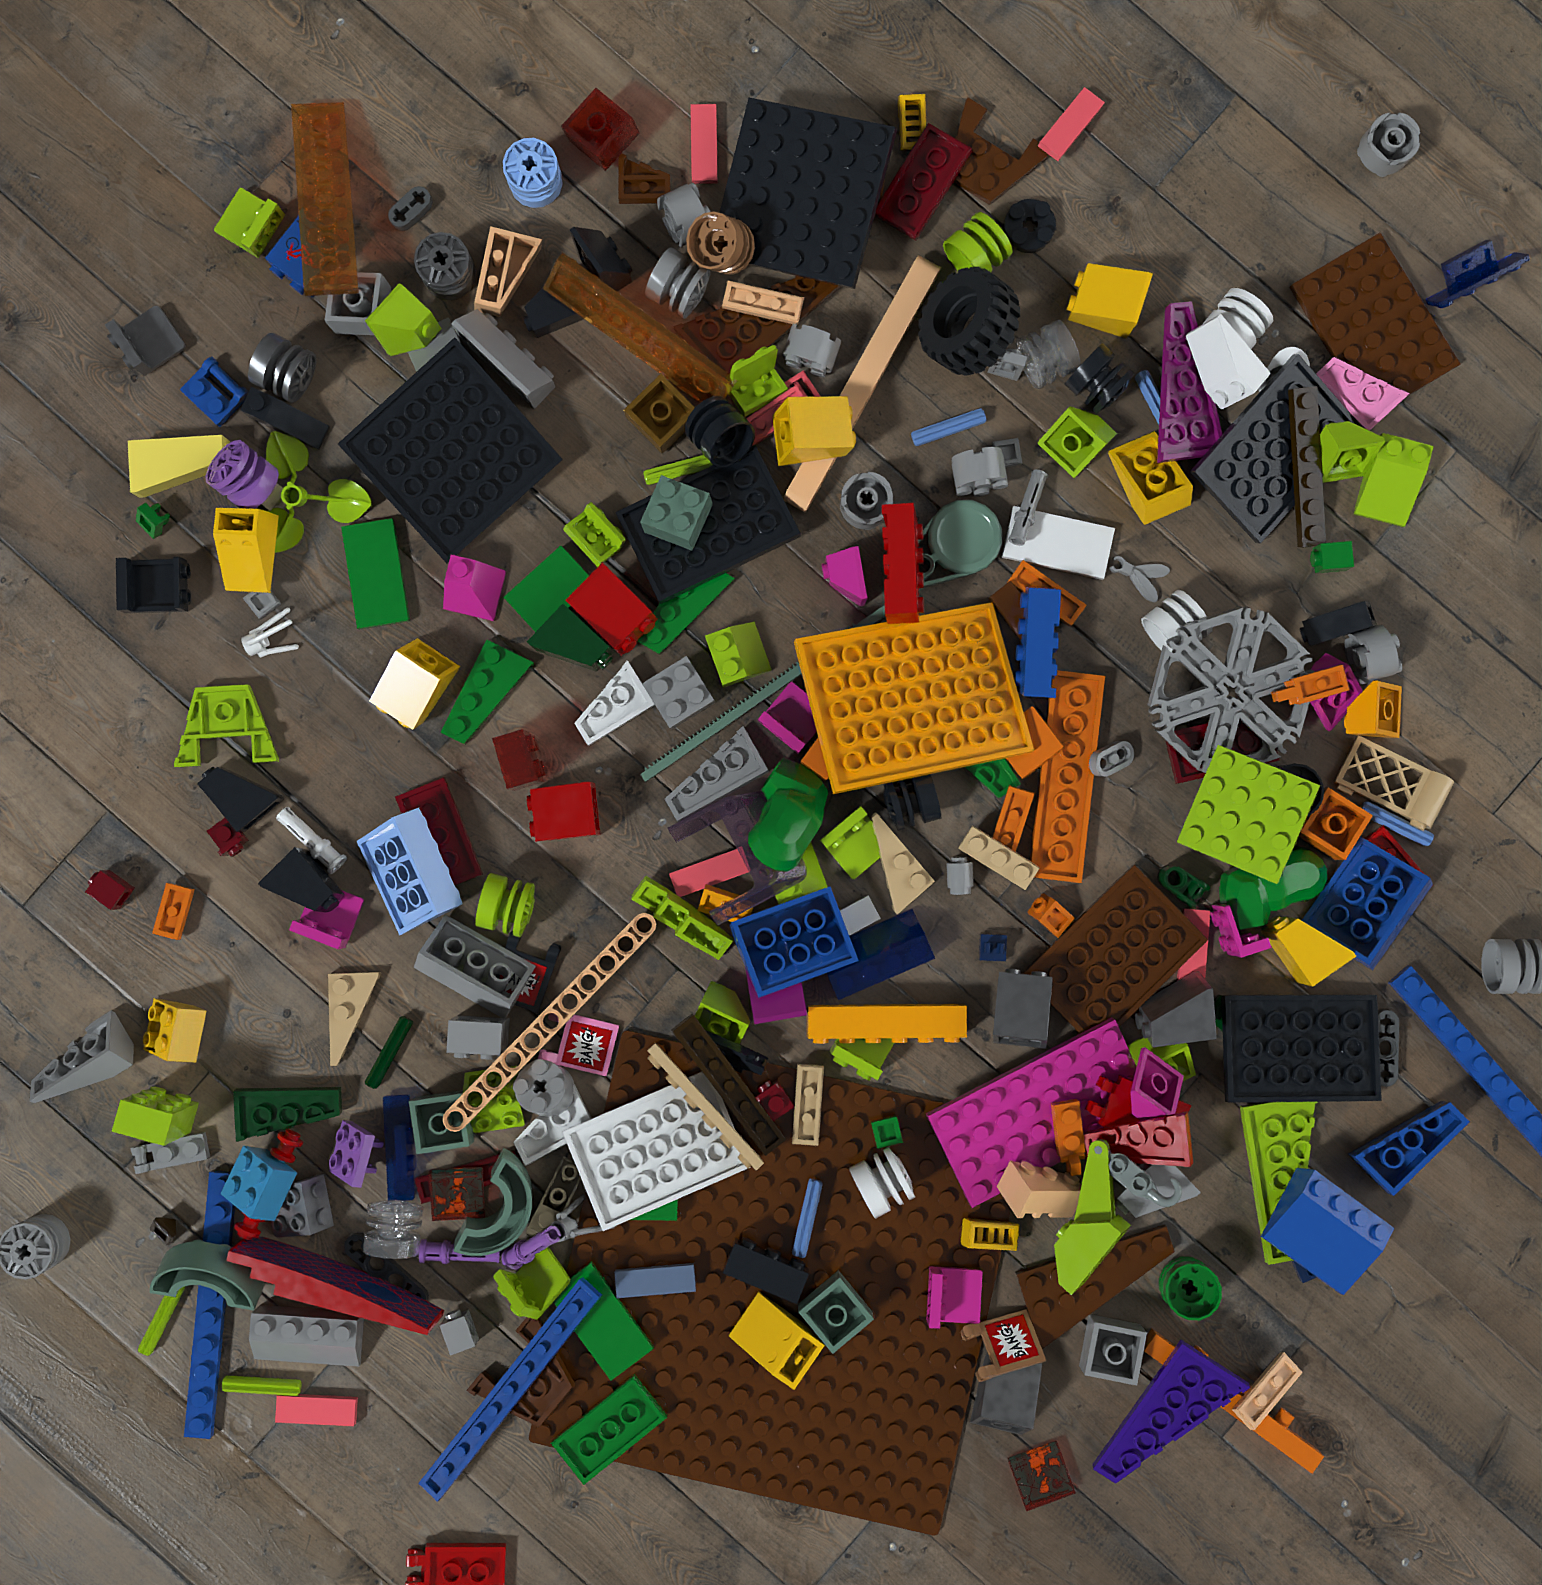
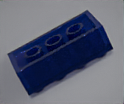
(882, 954)

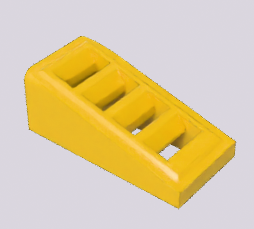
(904, 100)
(969, 1232)

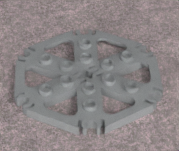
(1213, 673)

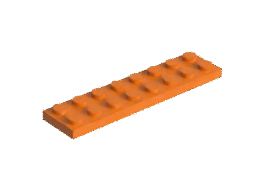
(1066, 778)

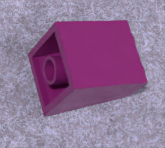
(777, 1005)

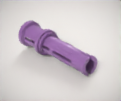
(525, 1250)
(444, 1252)

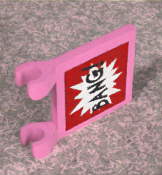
(584, 1045)

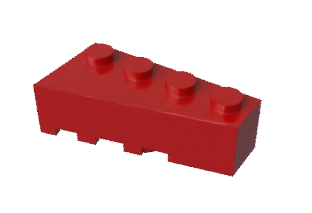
(902, 563)

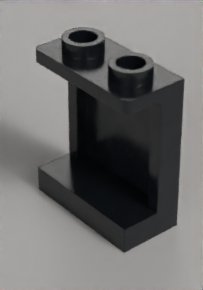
(152, 585)

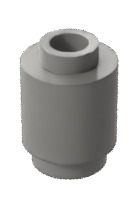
(959, 875)

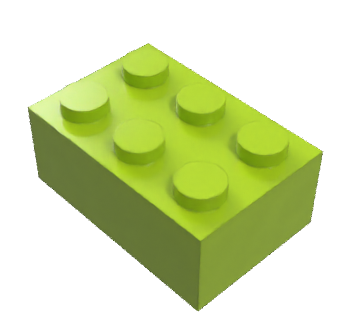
(155, 1116)

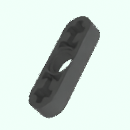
(1393, 1055)

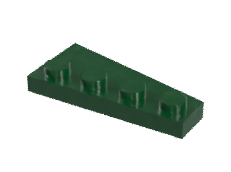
(273, 1109)

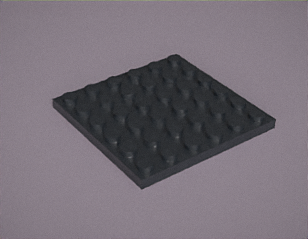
(807, 188)
(450, 450)

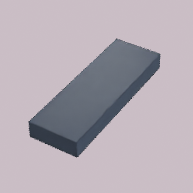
(655, 1280)

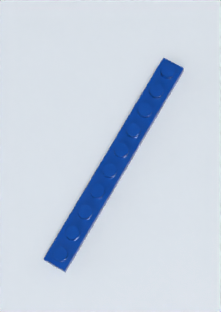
(1470, 1055)
(209, 1320)
(510, 1389)

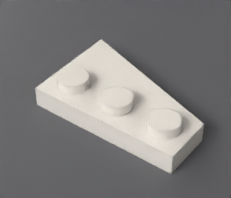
(615, 706)
(546, 1133)

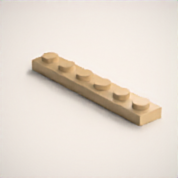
(711, 1115)

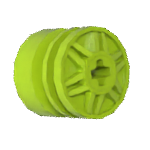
(978, 245)
(505, 905)

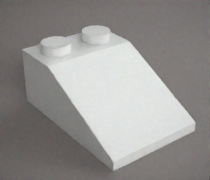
(1225, 362)

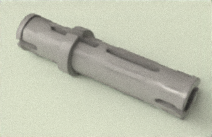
(1025, 516)

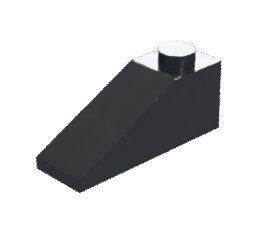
(284, 418)

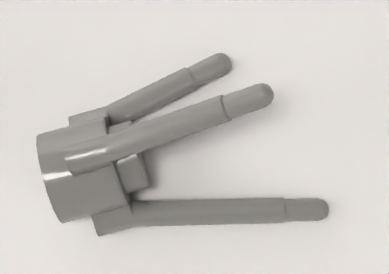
(568, 1227)

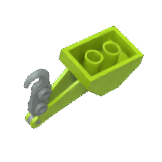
(1096, 1227)

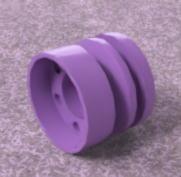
(242, 475)

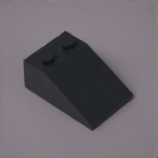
(600, 257)

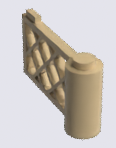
(1422, 803)

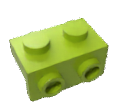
(595, 534)

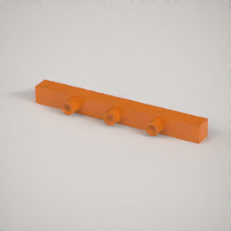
(1272, 1429)

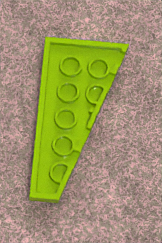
(1276, 1145)

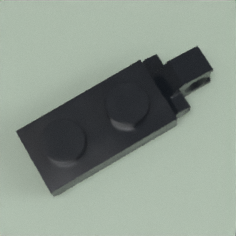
(739, 1056)

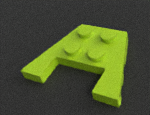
(222, 714)

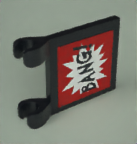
(536, 986)

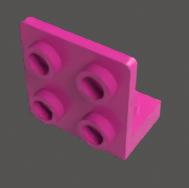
(790, 718)
(331, 927)
(1230, 940)
(953, 1296)

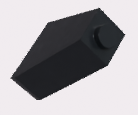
(548, 314)
(1338, 623)
(237, 797)
(303, 882)

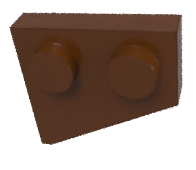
(640, 182)

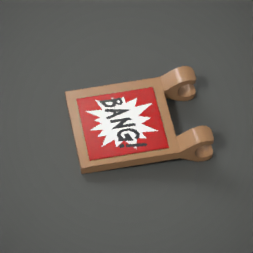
(1009, 1343)

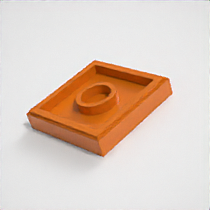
(1044, 744)

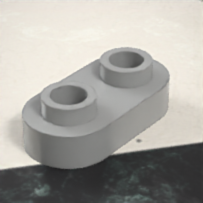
(1111, 758)

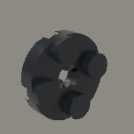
(1037, 212)

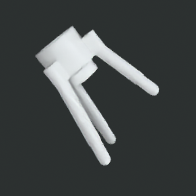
(257, 639)

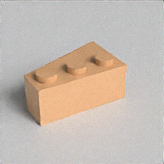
(503, 268)
(1039, 1190)

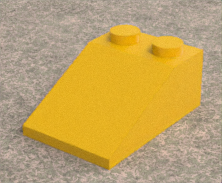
(1150, 486)

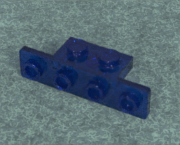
(1472, 270)
(399, 1147)

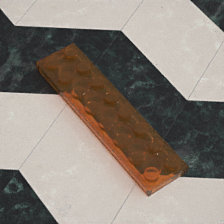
(324, 199)
(636, 331)

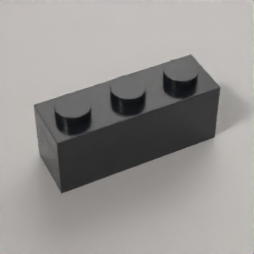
(766, 1269)

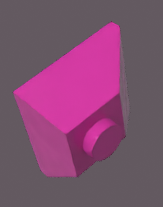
(846, 574)
(472, 588)
(1334, 707)
(1154, 1087)

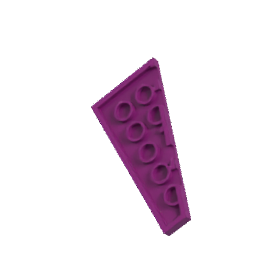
(1187, 413)

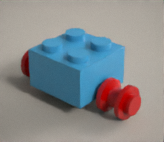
(261, 1182)

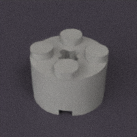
(1389, 143)
(681, 210)
(811, 349)
(979, 471)
(864, 486)
(1373, 653)
(530, 1084)

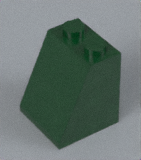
(571, 641)

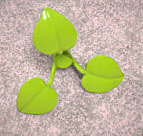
(346, 498)

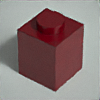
(109, 889)

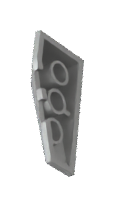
(94, 1058)

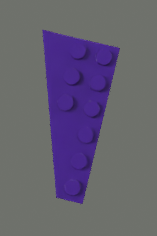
(1173, 1404)

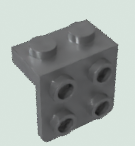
(146, 340)
(304, 1209)

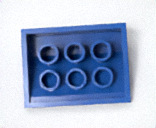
(1368, 901)
(793, 942)
(1326, 1230)

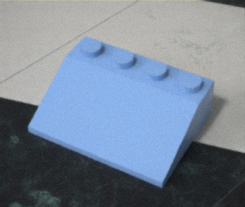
(409, 871)

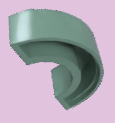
(501, 1229)
(206, 1266)

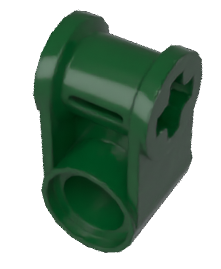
(1186, 888)

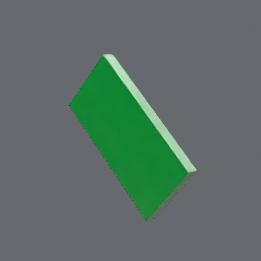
(375, 573)
(608, 1328)
(609, 1429)

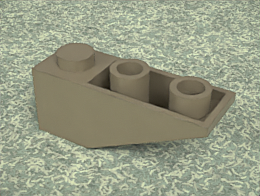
(556, 1196)

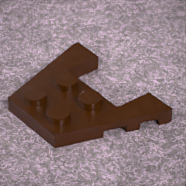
(989, 169)
(546, 1390)

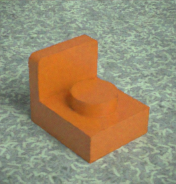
(1050, 914)

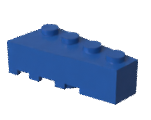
(1038, 641)
(1408, 1147)

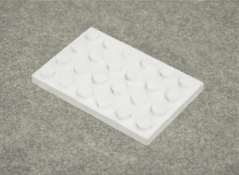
(650, 1153)

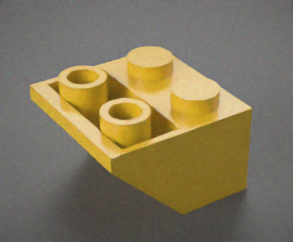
(174, 1030)

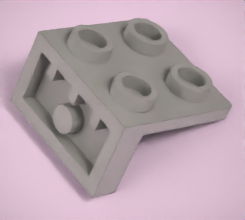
(1009, 365)

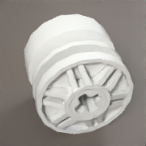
(1245, 314)
(1178, 611)
(882, 1182)

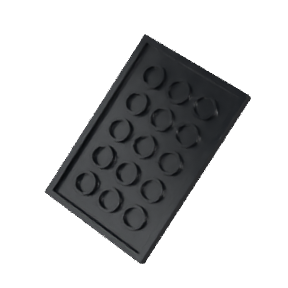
(1252, 460)
(742, 525)
(1301, 1048)

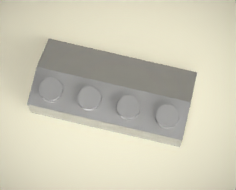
(504, 357)
(470, 965)
(306, 1335)

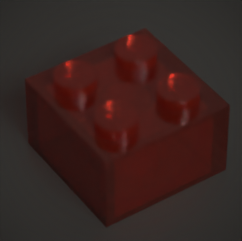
(600, 129)
(519, 759)

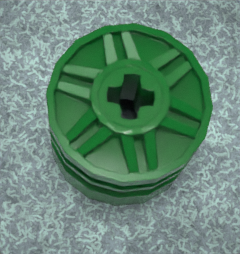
(1197, 1301)

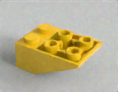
(245, 548)
(777, 1340)

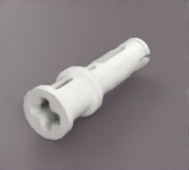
(320, 848)

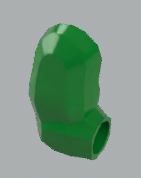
(789, 816)
(1254, 897)

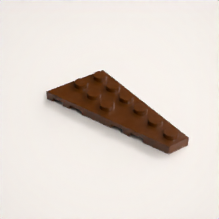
(733, 335)
(1057, 1311)

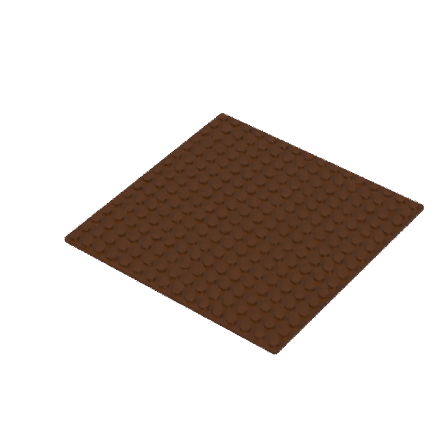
(866, 1425)

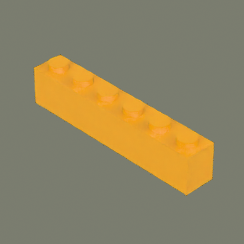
(886, 1021)

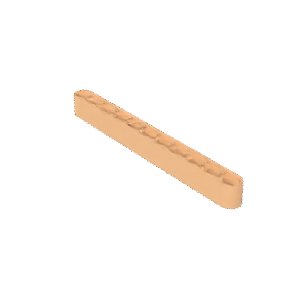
(869, 370)
(538, 1027)

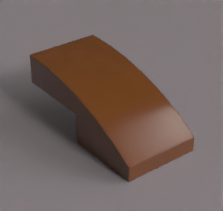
(1008, 603)

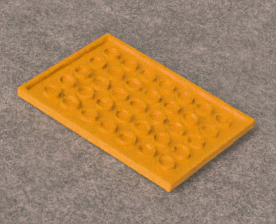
(912, 697)

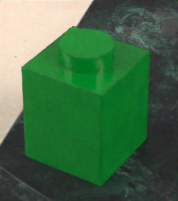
(1332, 557)

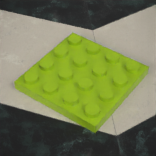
(1248, 814)

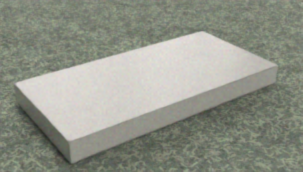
(1063, 545)

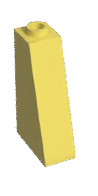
(170, 461)

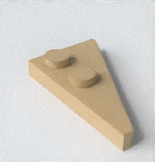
(903, 873)
(347, 1000)

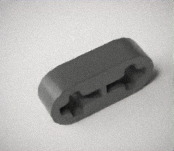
(412, 210)

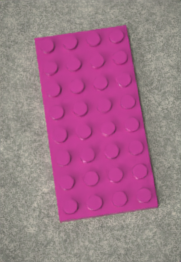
(1014, 1114)

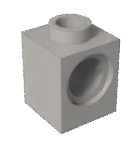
(459, 1331)

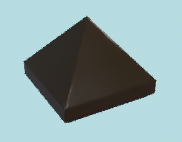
(164, 1229)

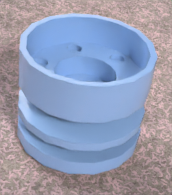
(539, 185)

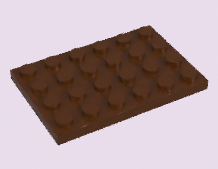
(1375, 317)
(1117, 953)

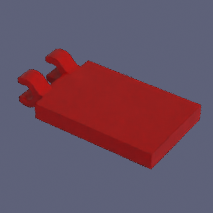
(1118, 1106)
(458, 1564)

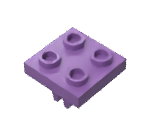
(352, 1153)

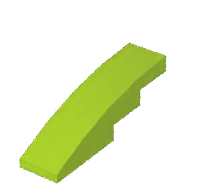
(682, 917)

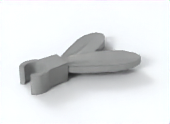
(1140, 574)

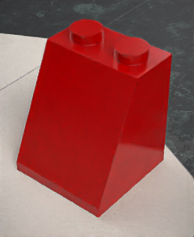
(612, 609)
(564, 812)

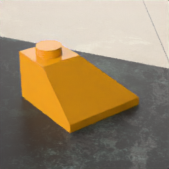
(1375, 711)

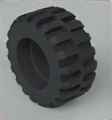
(987, 334)

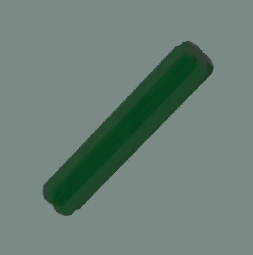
(388, 1052)

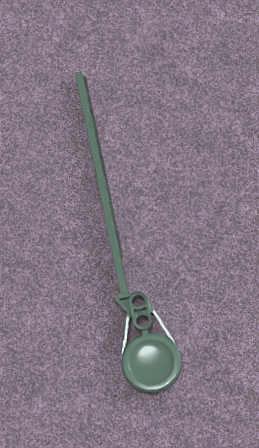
(961, 539)

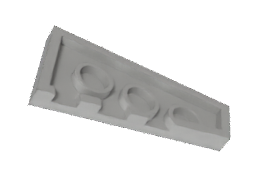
(725, 772)

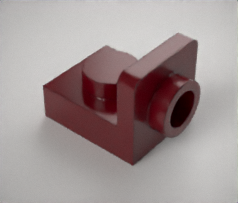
(227, 838)
(773, 1099)

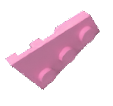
(1360, 393)

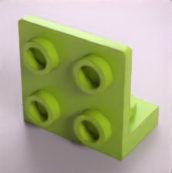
(249, 222)
(853, 843)
(501, 1111)

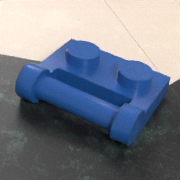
(208, 398)

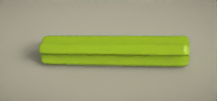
(676, 469)
(159, 1323)
(261, 1385)

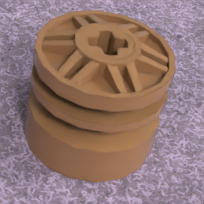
(707, 241)

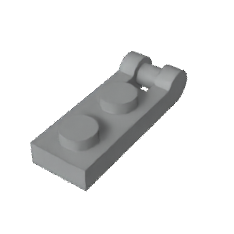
(181, 1151)

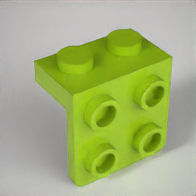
(756, 381)
(863, 1056)
(534, 1285)

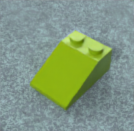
(1393, 480)

